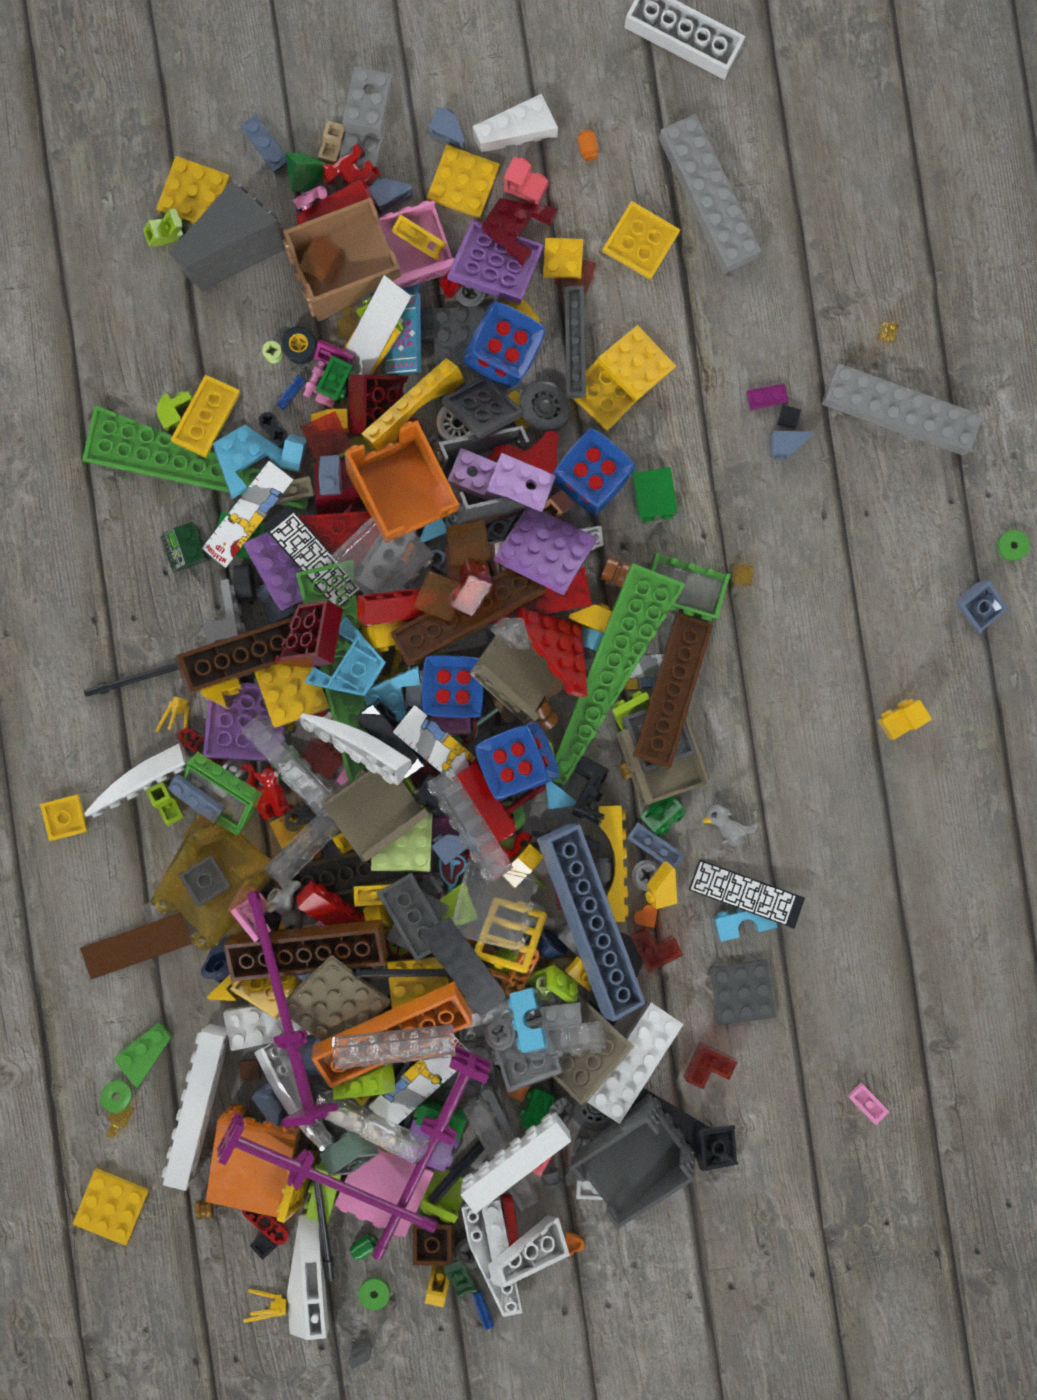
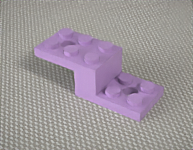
(501, 479)

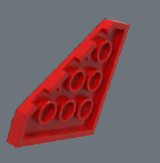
(335, 528)
(561, 646)

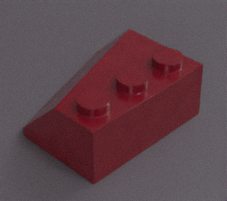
(371, 397)
(336, 503)
(312, 635)

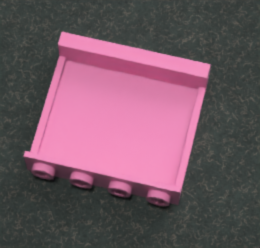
(413, 263)
(385, 1178)

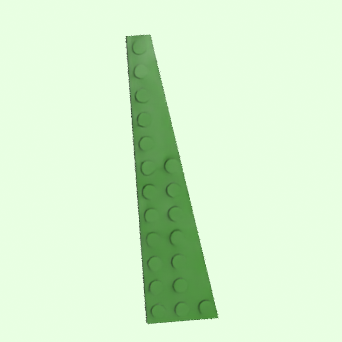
(140, 449)
(630, 628)
(342, 705)

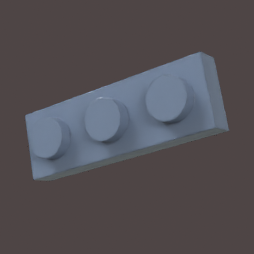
(264, 144)
(195, 798)
(654, 845)

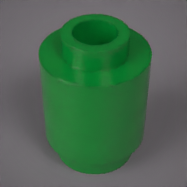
(363, 1247)

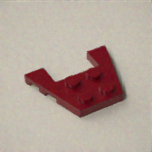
(509, 221)

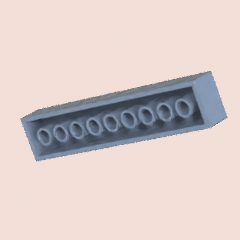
(591, 921)

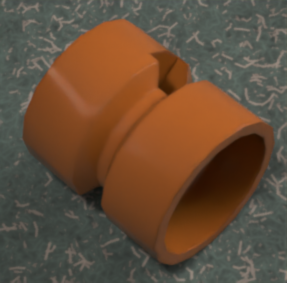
(614, 571)
(547, 715)

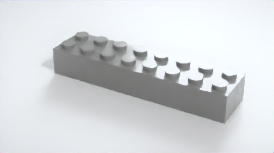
(709, 194)
(902, 409)

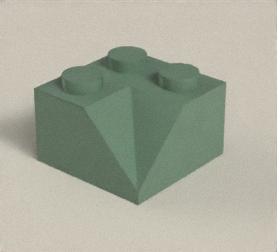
(347, 1154)

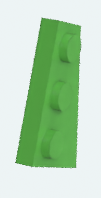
(142, 1054)

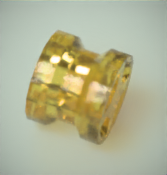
(888, 332)

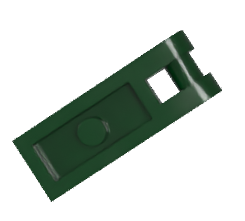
(460, 1278)

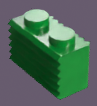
(537, 1107)

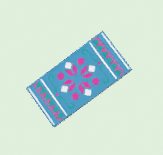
(406, 352)

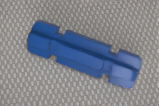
(290, 392)
(483, 1310)

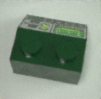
(184, 547)

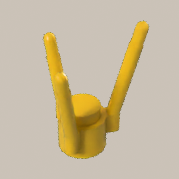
(176, 706)
(277, 1307)

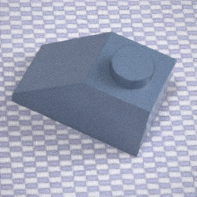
(446, 128)
(389, 193)
(785, 443)
(330, 475)
(448, 847)

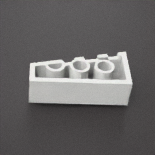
(516, 125)
(530, 1253)

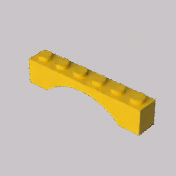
(440, 381)
(616, 834)

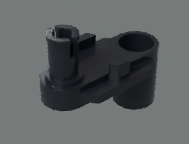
(596, 775)

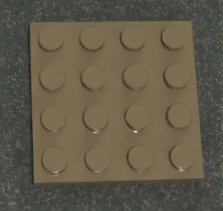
(334, 1000)
(588, 1071)

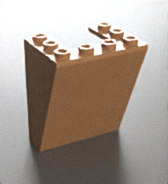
(365, 258)

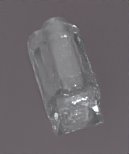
(512, 633)

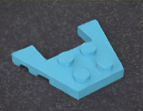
(240, 451)
(357, 669)
(391, 691)

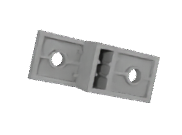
(365, 114)
(229, 627)

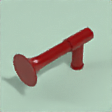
(528, 796)

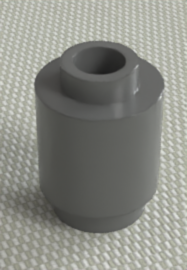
(604, 869)

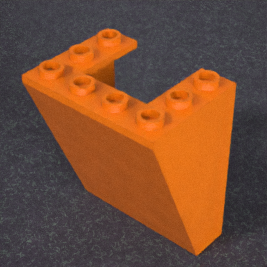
(401, 483)
(246, 1179)

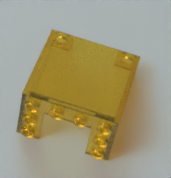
(240, 863)

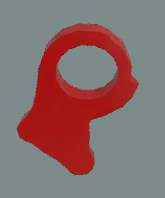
(540, 455)

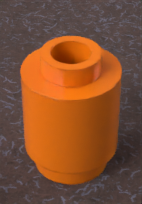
(588, 145)

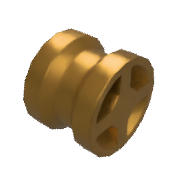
(624, 770)
(204, 1209)

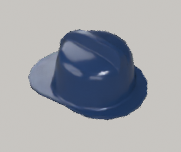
(550, 945)
(216, 963)

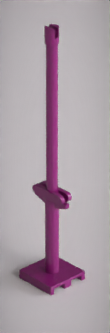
(289, 1039)
(469, 1066)
(301, 1168)

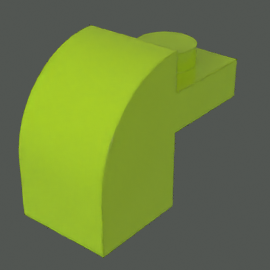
(164, 230)
(169, 408)
(166, 803)

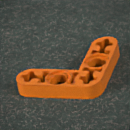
(508, 980)

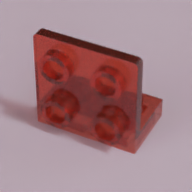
(325, 436)

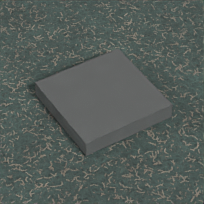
(205, 881)

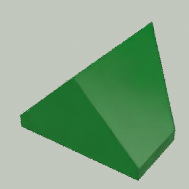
(303, 171)

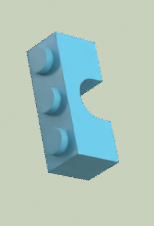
(728, 923)
(522, 1004)

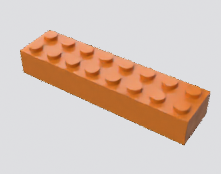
(435, 1008)

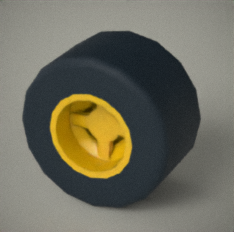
(294, 340)

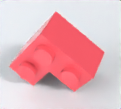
(523, 183)

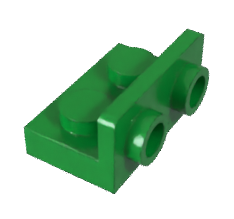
(335, 379)
(663, 815)

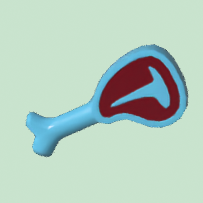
(451, 871)

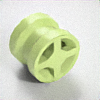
(275, 354)

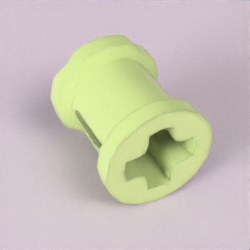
(542, 991)

